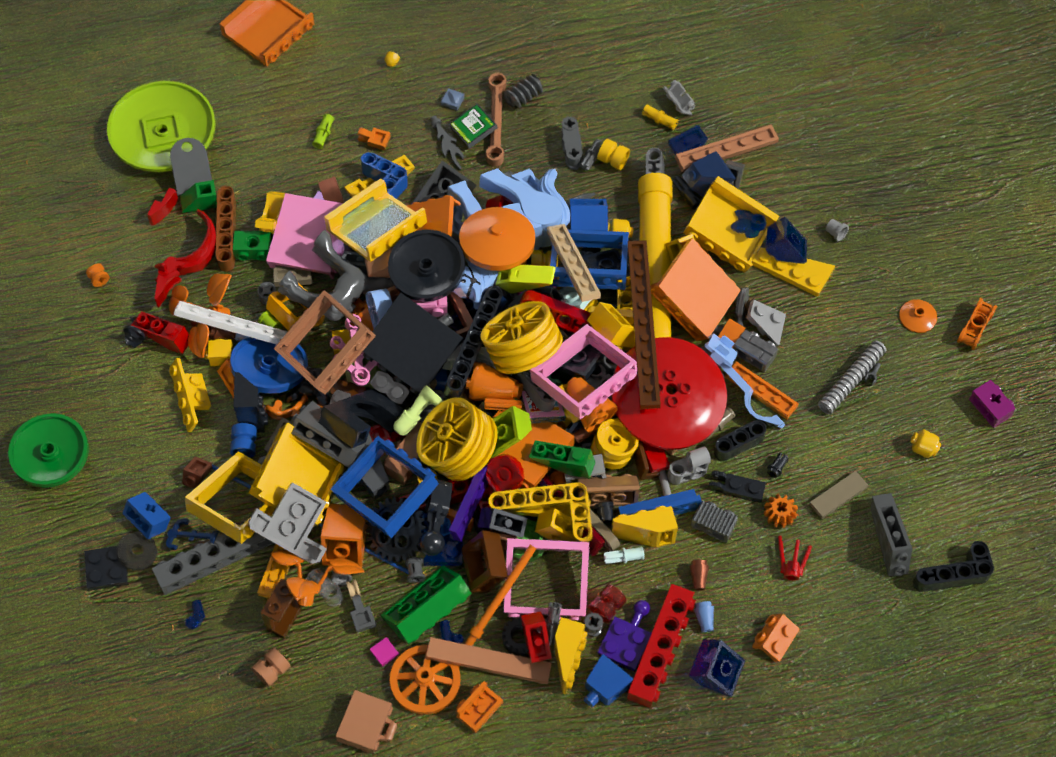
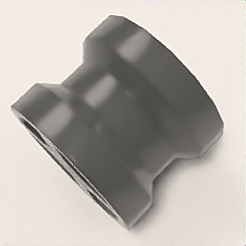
(265, 288)

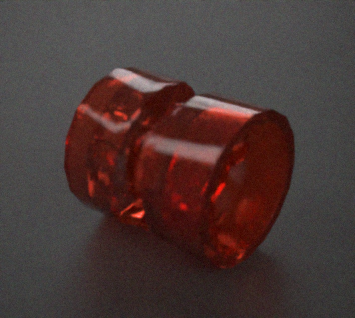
(608, 602)

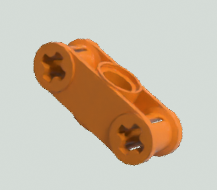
(971, 332)

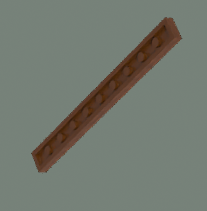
(643, 325)

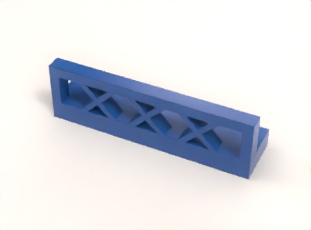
(680, 502)

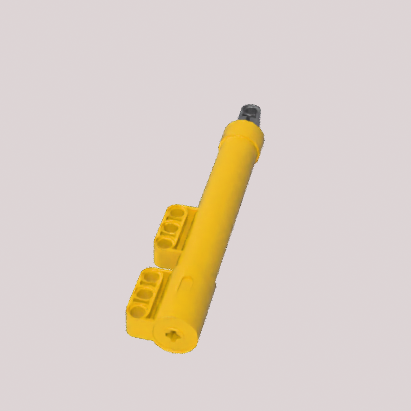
(655, 227)

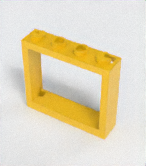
(215, 482)

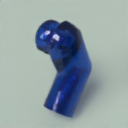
(198, 616)

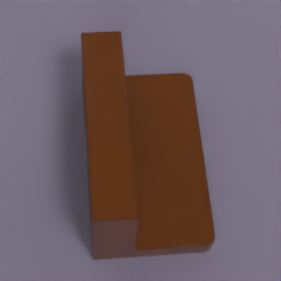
(642, 464)

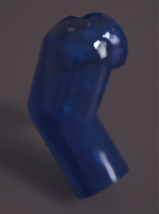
(447, 634)

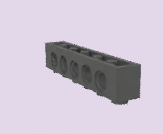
(207, 564)

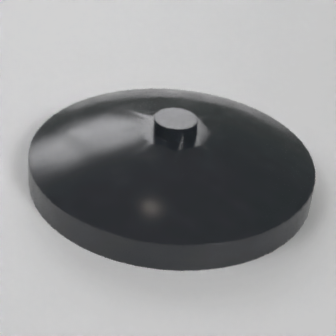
(426, 265)

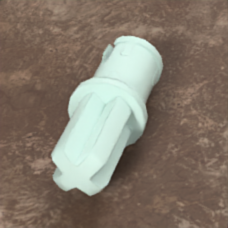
(624, 555)

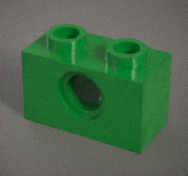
(246, 239)

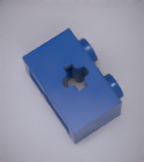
(146, 515)

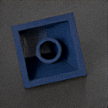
(705, 171)

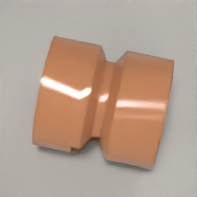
(272, 665)

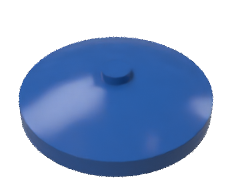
(265, 366)

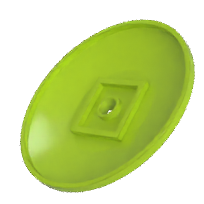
(157, 106)

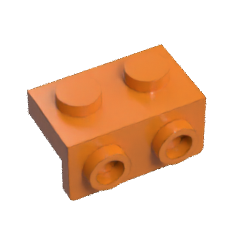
(776, 636)
(478, 707)

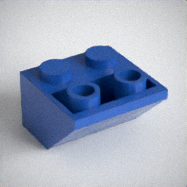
(588, 214)

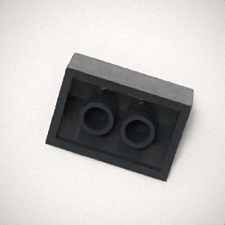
(249, 404)

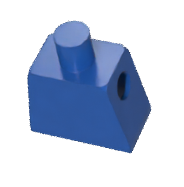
(606, 682)

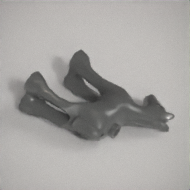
(348, 287)

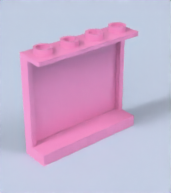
(296, 231)

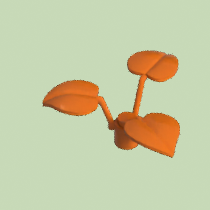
(216, 289)
(303, 589)

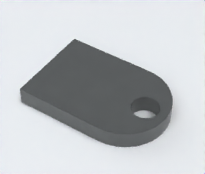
(189, 166)

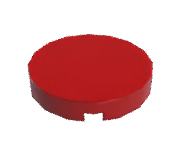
(504, 473)

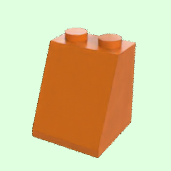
(343, 534)

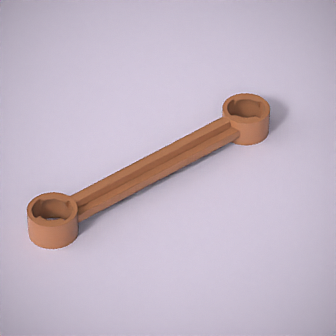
(496, 116)

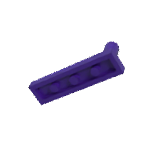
(469, 504)

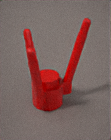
(792, 570)

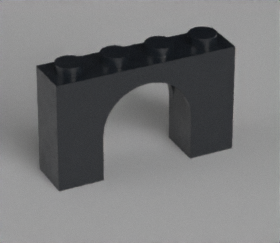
(343, 421)

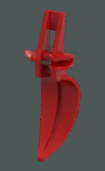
(174, 267)

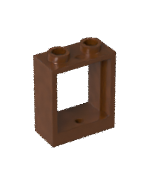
(494, 558)

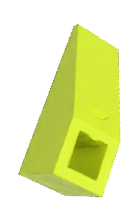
(525, 277)

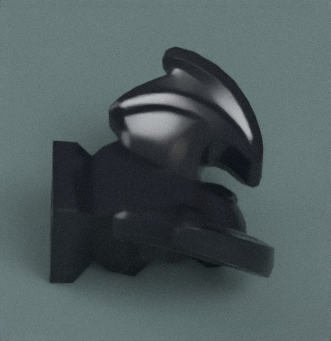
(308, 389)

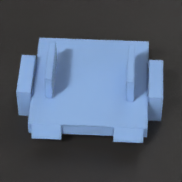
(721, 349)

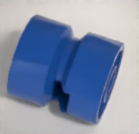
(243, 439)

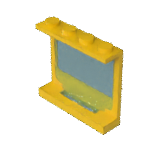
(373, 221)

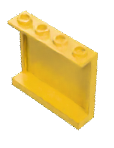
(714, 219)
(296, 462)

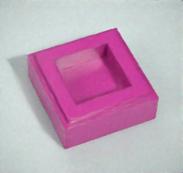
(384, 652)

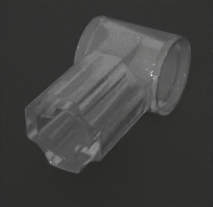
(326, 588)

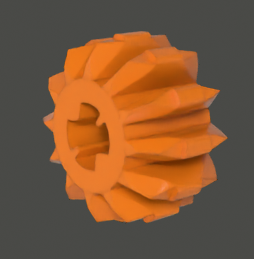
(780, 504)

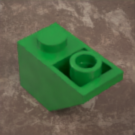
(199, 196)

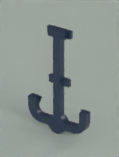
(173, 533)

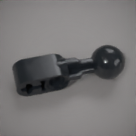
(437, 508)

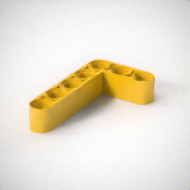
(549, 501)

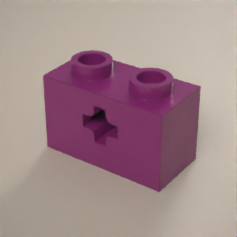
(992, 403)

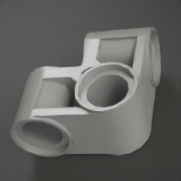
(690, 467)

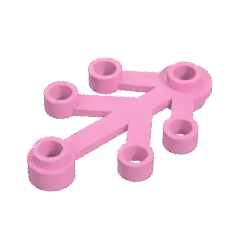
(358, 369)

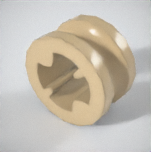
(353, 588)

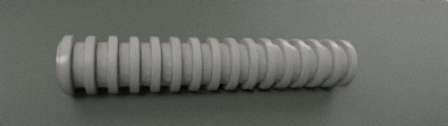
(852, 377)

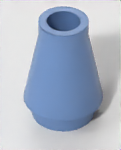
(705, 614)

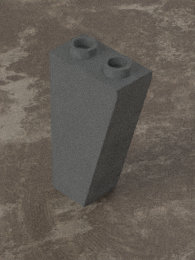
(309, 430)
(375, 480)
(891, 535)

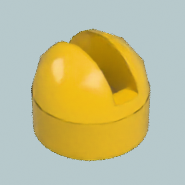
(391, 59)

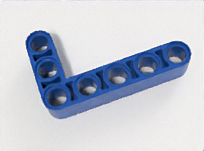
(379, 167)

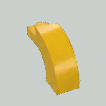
(269, 218)

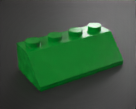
(426, 604)

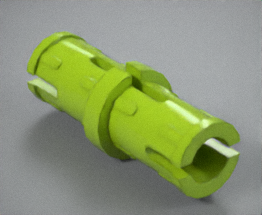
(323, 131)

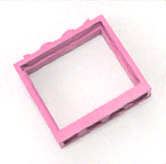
(567, 350)
(548, 545)

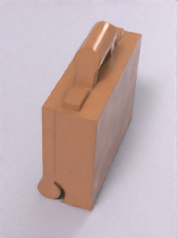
(365, 722)

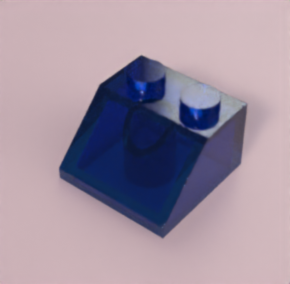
(786, 242)
(717, 667)

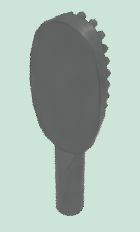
(743, 297)

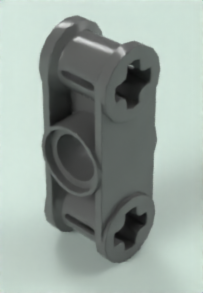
(571, 143)

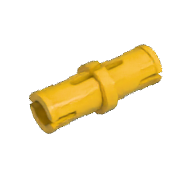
(660, 117)

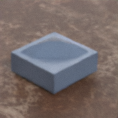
(452, 99)

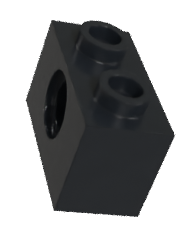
(502, 522)

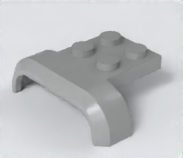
(292, 523)

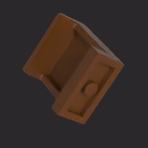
(280, 610)

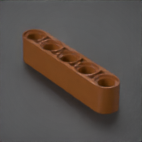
(225, 221)

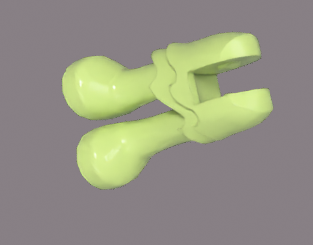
(409, 418)

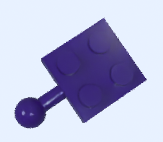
(625, 640)

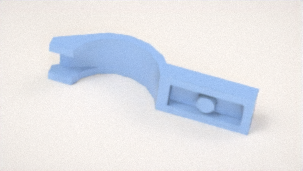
(774, 420)

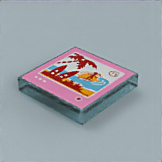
(539, 416)

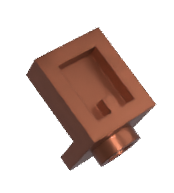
(195, 472)

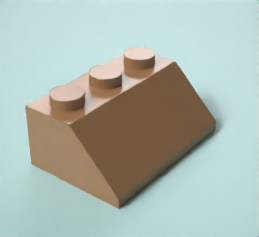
(619, 489)

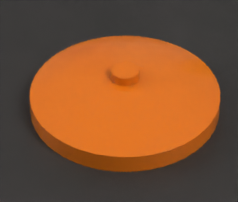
(497, 238)

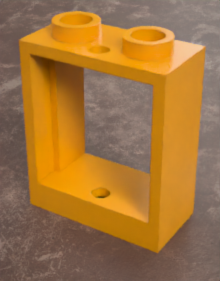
(282, 313)

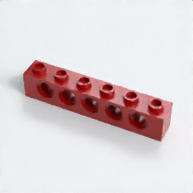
(638, 691)

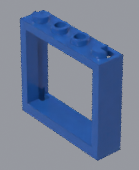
(597, 239)
(361, 467)

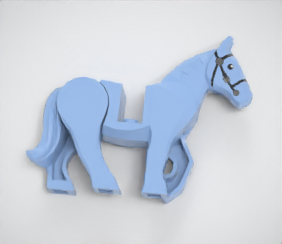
(531, 198)

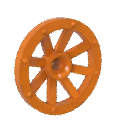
(422, 683)

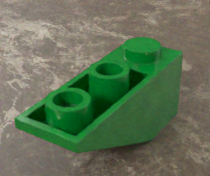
(564, 458)

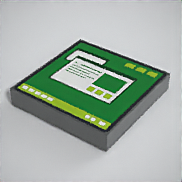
(473, 125)

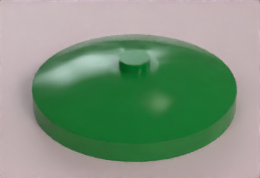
(48, 450)

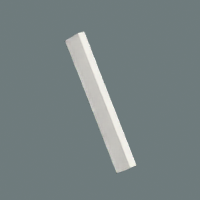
(229, 322)

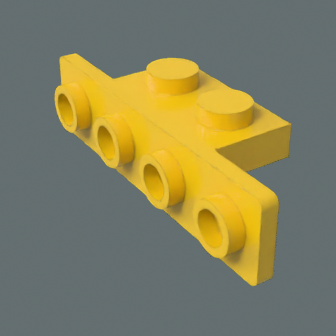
(190, 392)

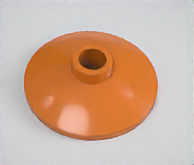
(918, 322)

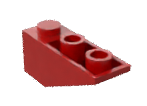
(163, 332)

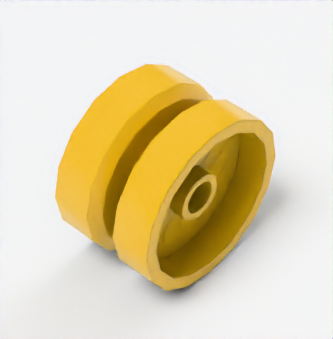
(614, 444)

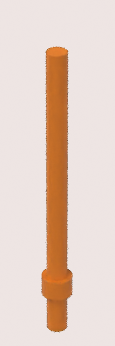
(477, 631)

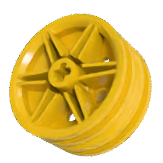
(521, 337)
(456, 439)

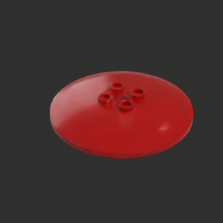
(683, 416)

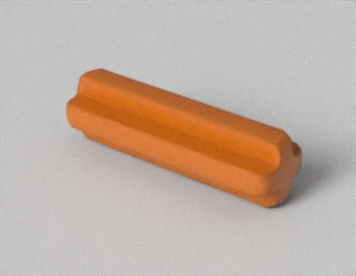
(501, 404)

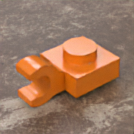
(376, 138)

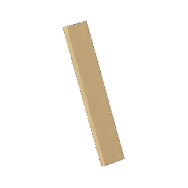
(573, 262)

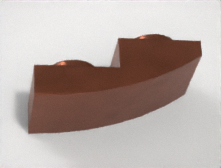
(330, 190)

